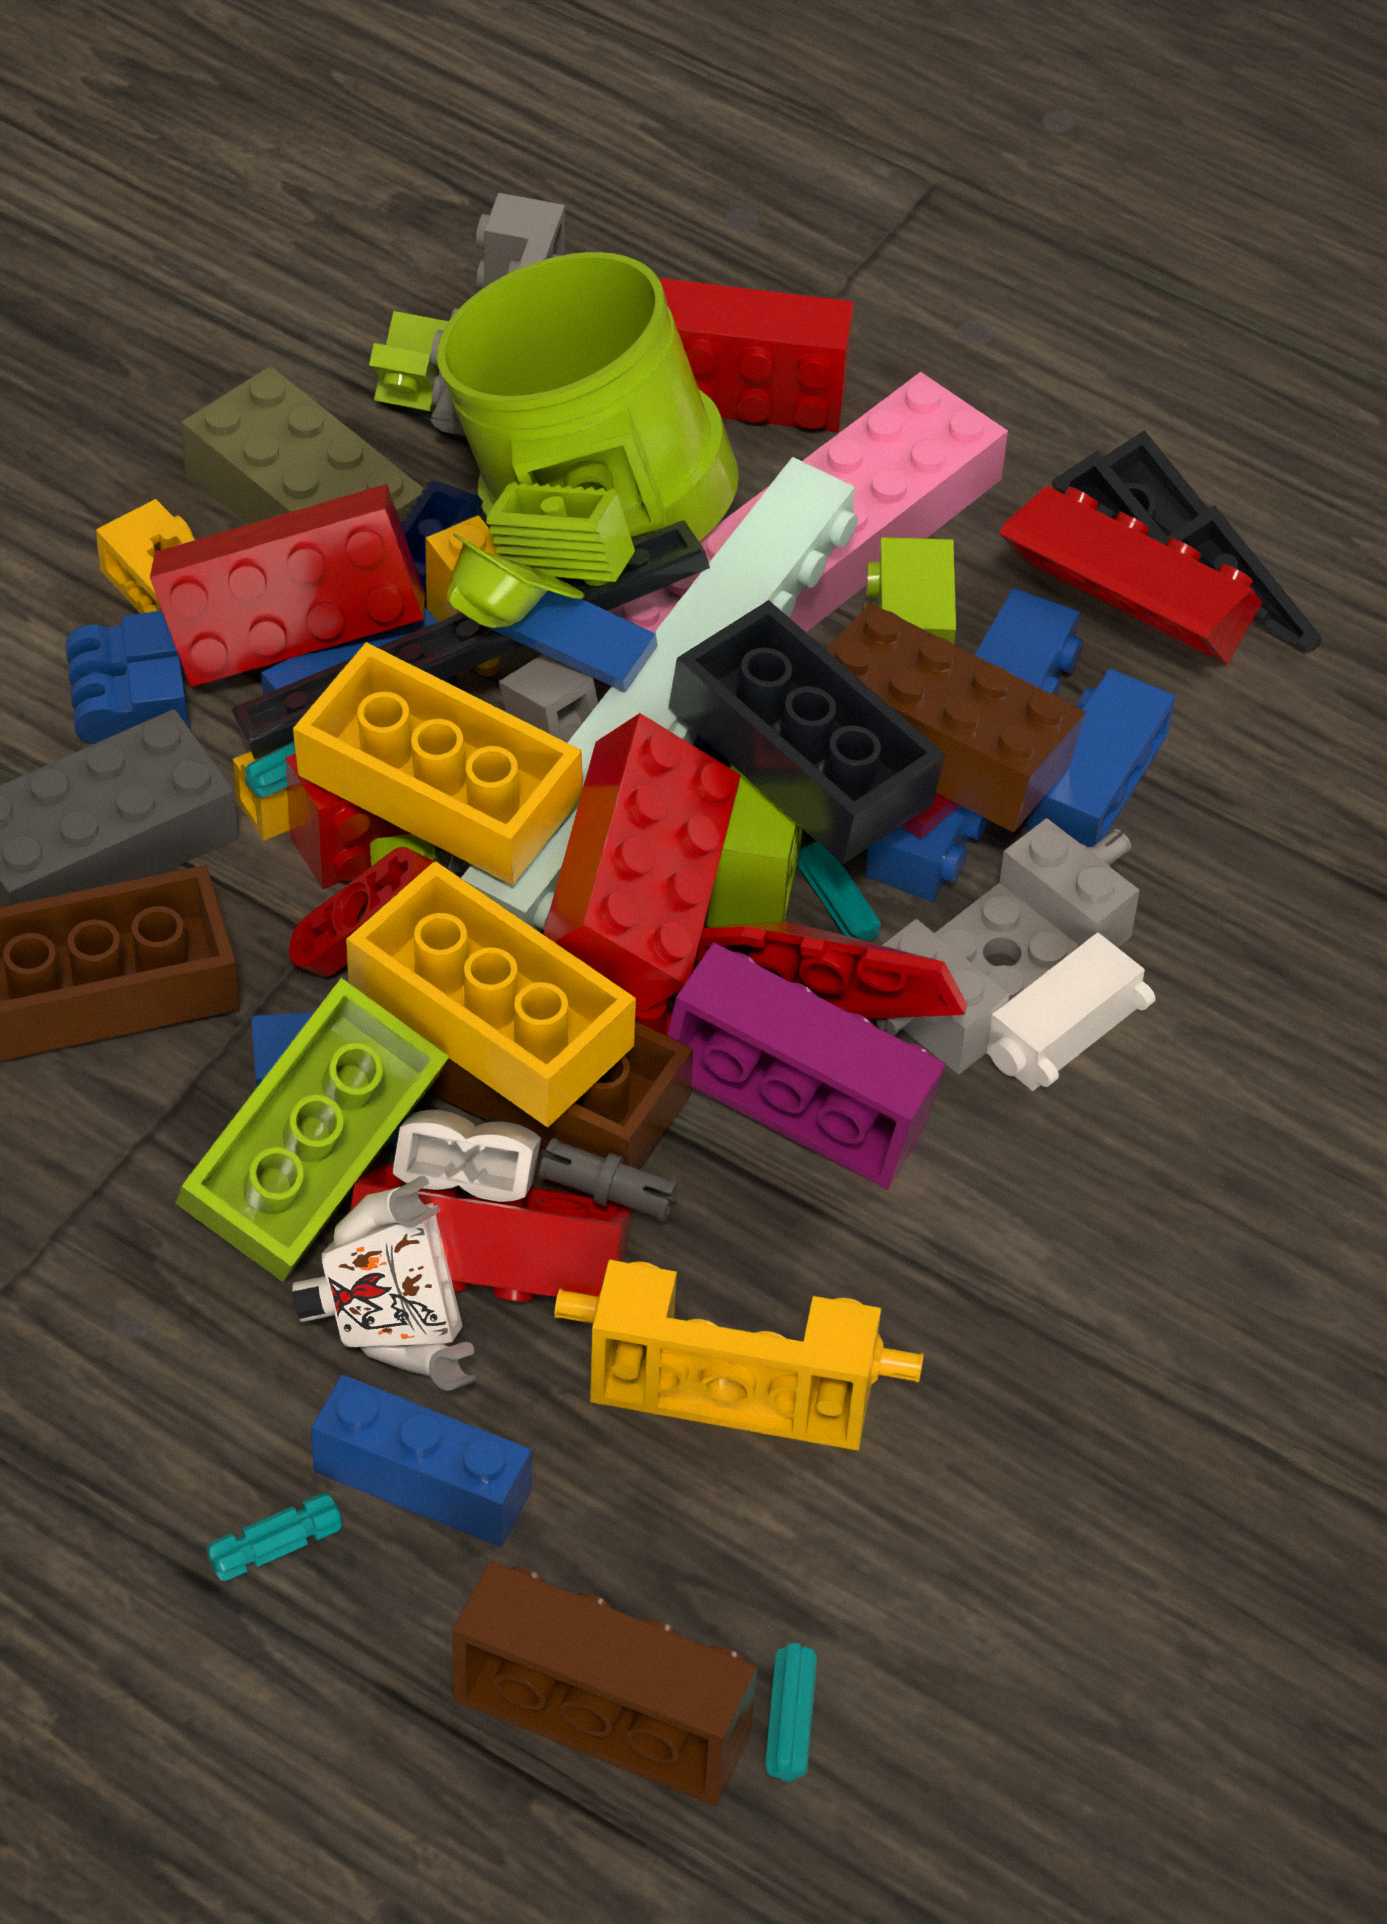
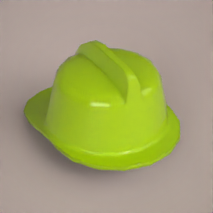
(498, 589)

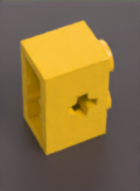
(129, 547)

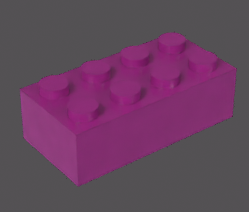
(804, 1065)

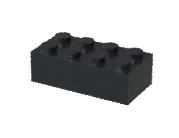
(806, 731)

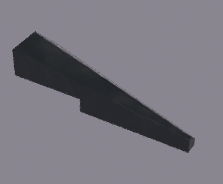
(1150, 489)

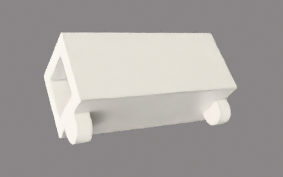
(1066, 1012)

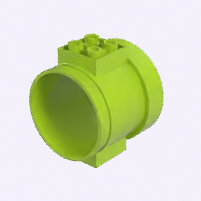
(587, 385)

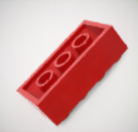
(1134, 572)
(521, 1244)

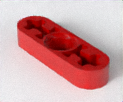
(321, 936)

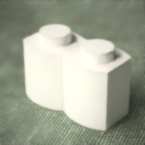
(485, 1160)

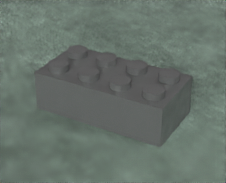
(113, 813)

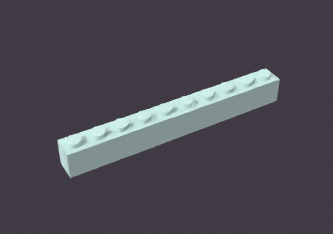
(766, 558)

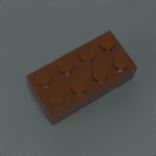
(998, 732)
(113, 962)
(616, 1115)
(603, 1681)

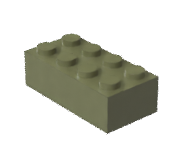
(280, 451)

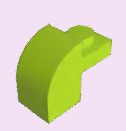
(405, 362)

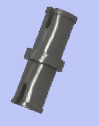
(608, 1179)

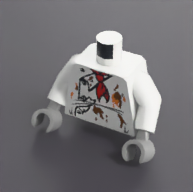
(391, 1287)

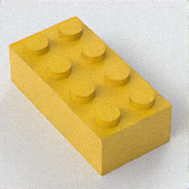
(439, 762)
(492, 993)

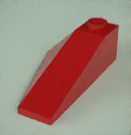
(844, 970)

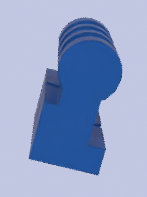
(123, 675)

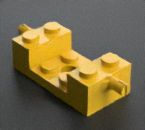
(730, 1375)

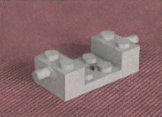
(512, 237)
(1041, 910)

